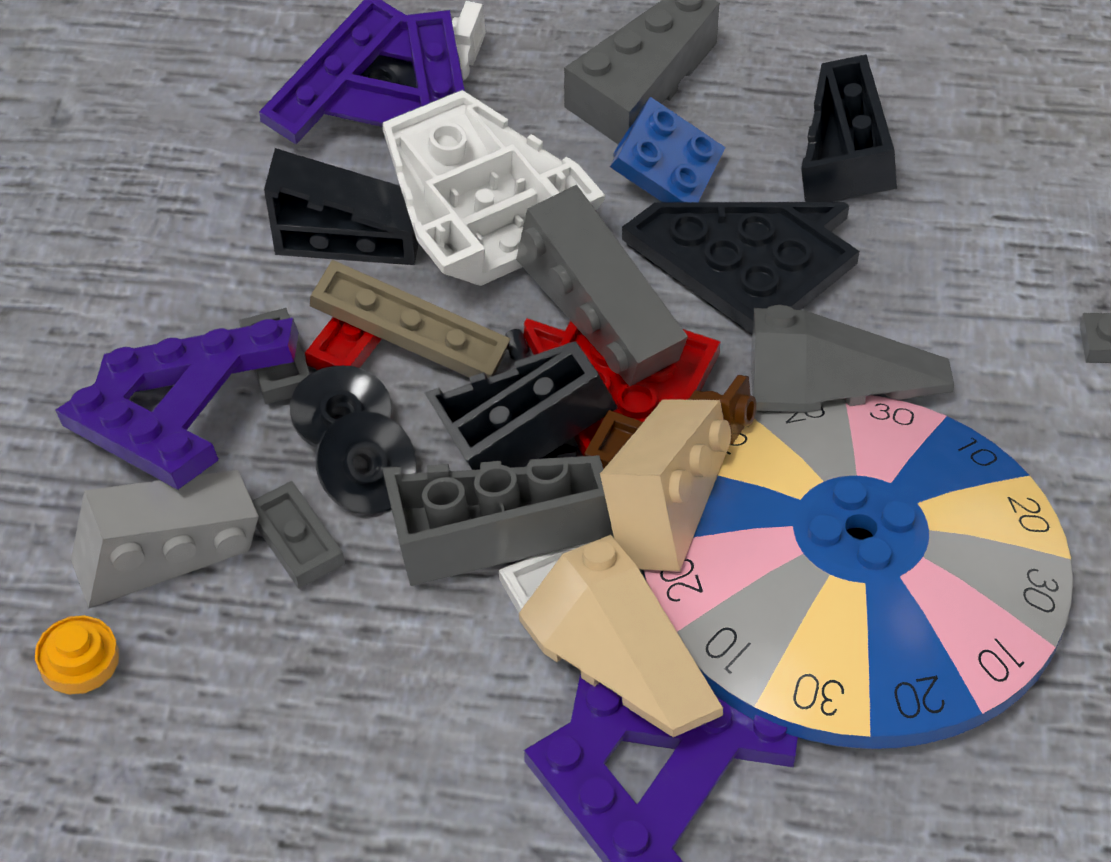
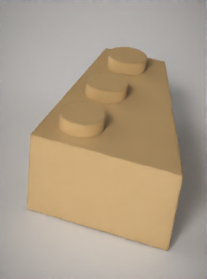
(664, 481)

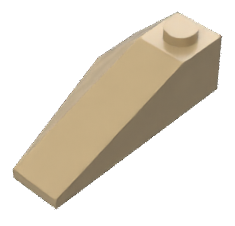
(613, 629)

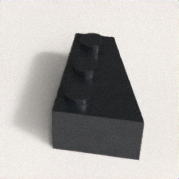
(848, 137)
(336, 213)
(524, 409)

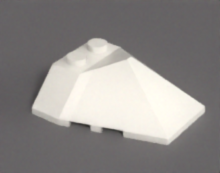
(472, 183)

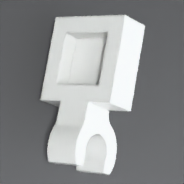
(469, 34)

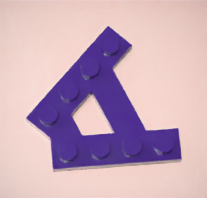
(332, 79)
(197, 369)
(617, 829)

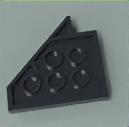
(746, 251)

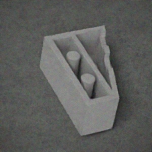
(155, 533)

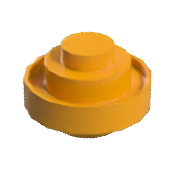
(77, 654)

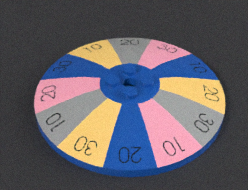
(883, 633)

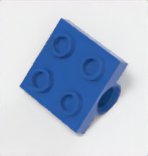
(666, 155)

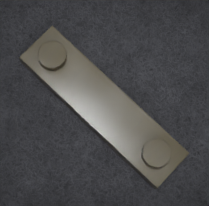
(408, 321)

